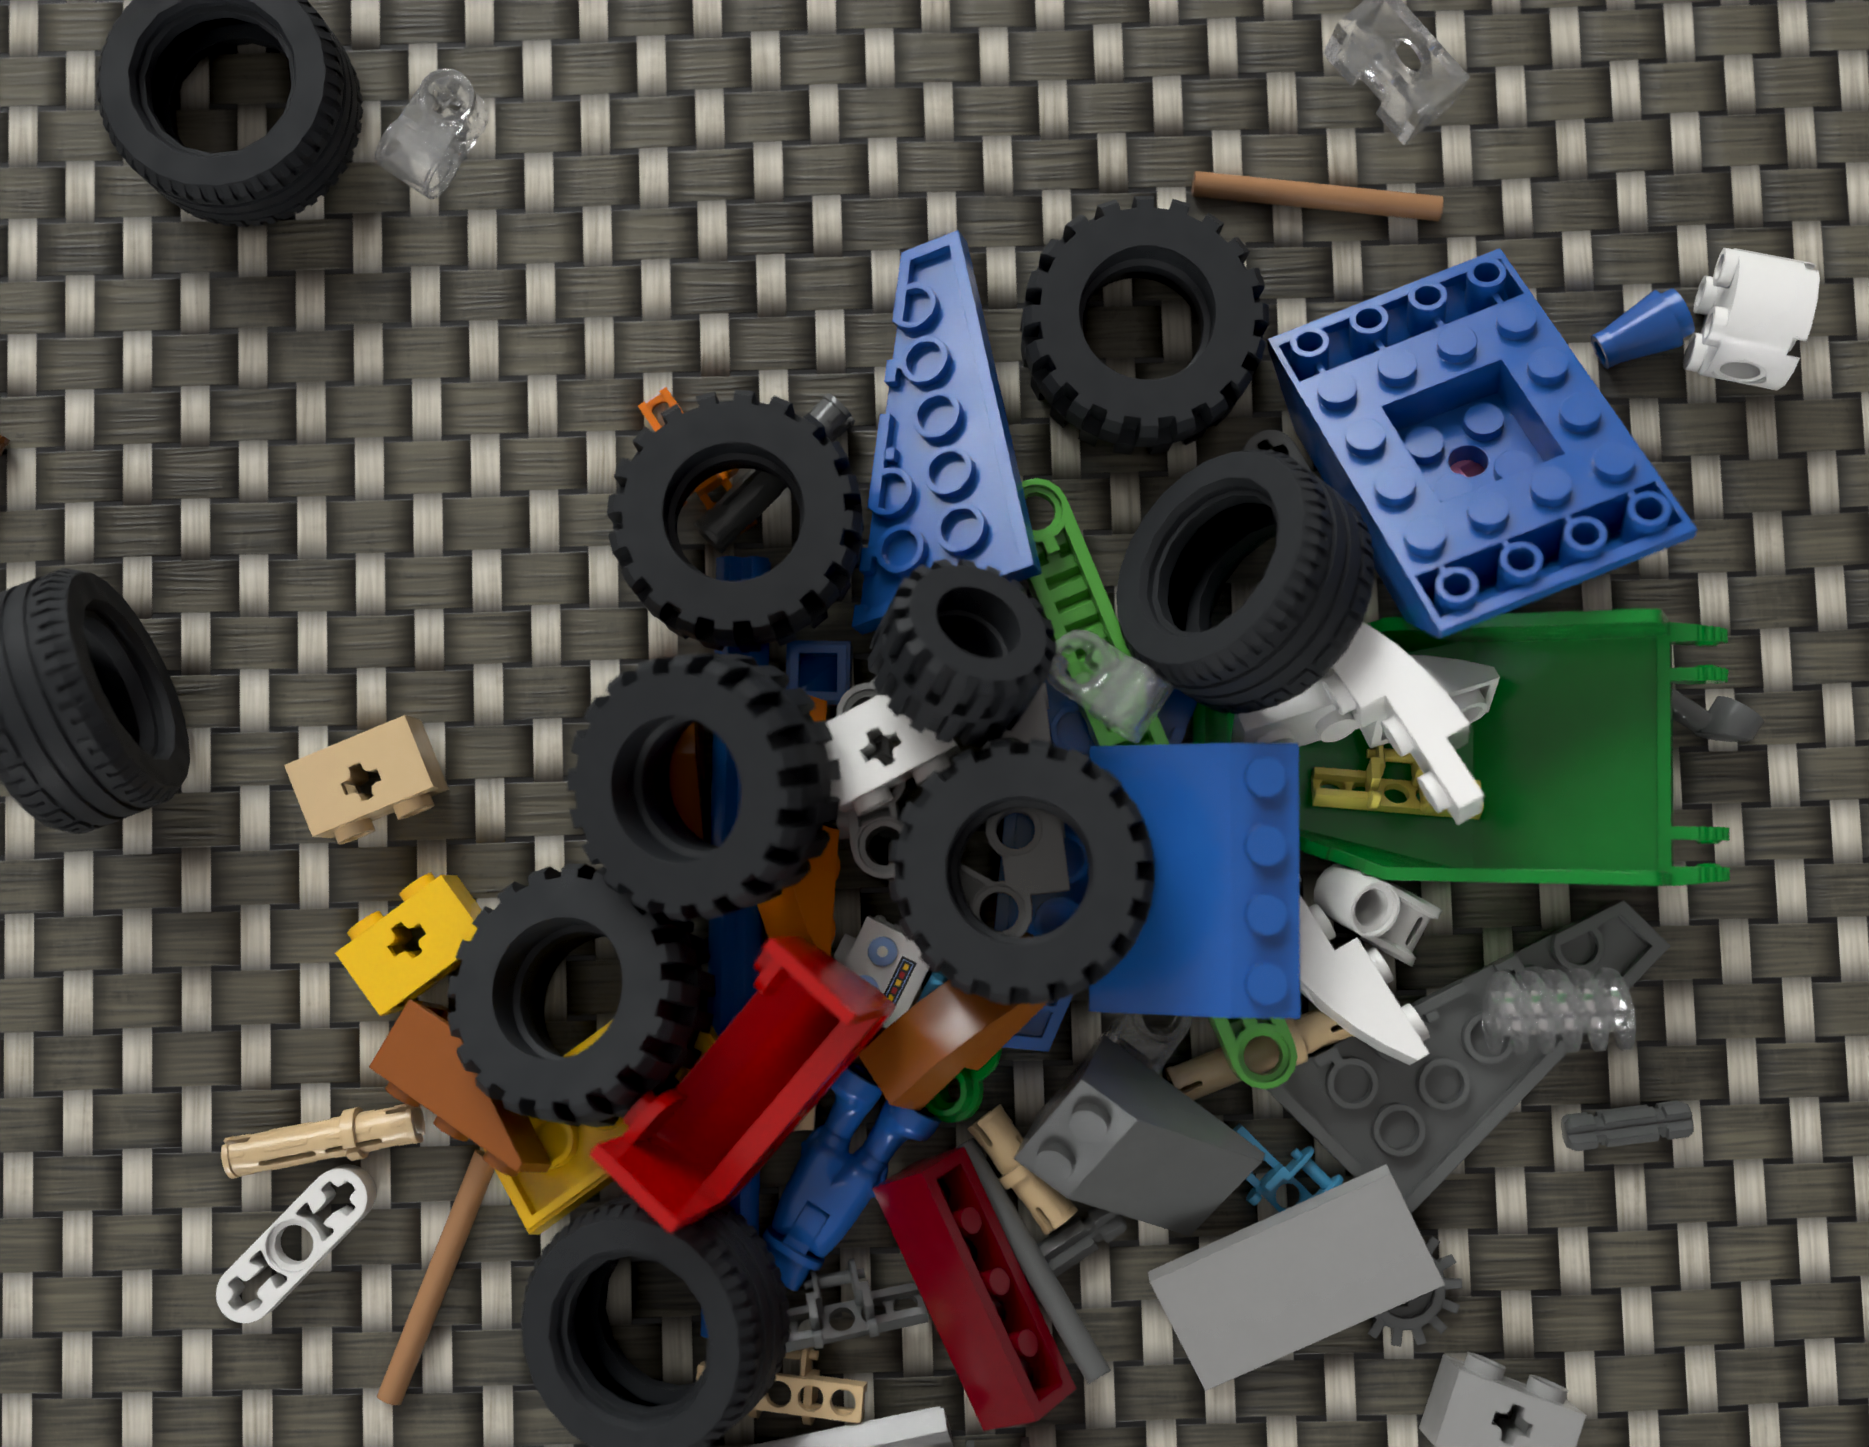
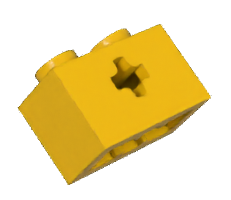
(378, 951)

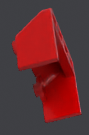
(749, 1089)

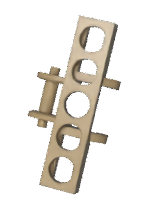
(812, 1382)

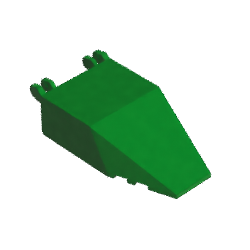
(1564, 757)

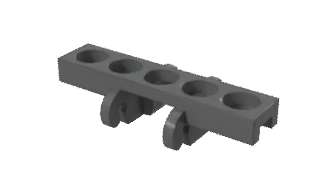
(863, 1301)

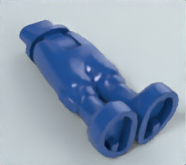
(830, 1182)

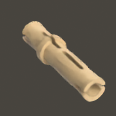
(1212, 1073)
(347, 1135)

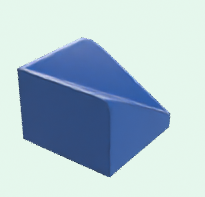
(820, 668)

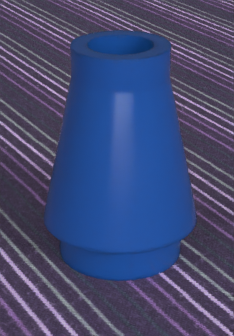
(1645, 329)

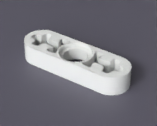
(251, 1263)

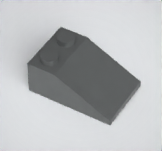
(1135, 1144)

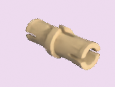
(1001, 1142)

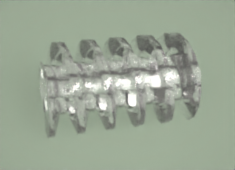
(1555, 1006)

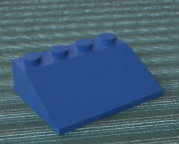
(1224, 884)

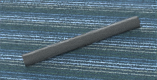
(1039, 1271)

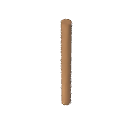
(1317, 196)
(436, 1280)

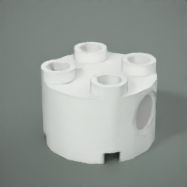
(1752, 318)

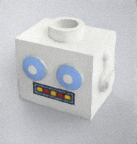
(885, 961)

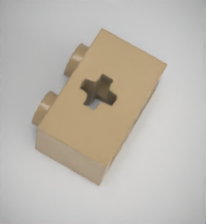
(331, 778)

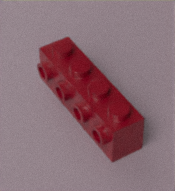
(974, 1290)

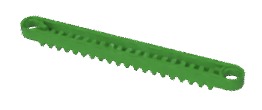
(1077, 601)

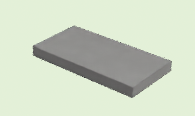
(1295, 1277)

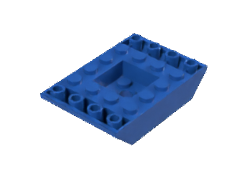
(1484, 377)

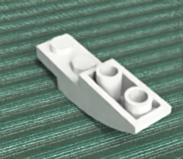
(1315, 718)
(1422, 719)
(1354, 990)

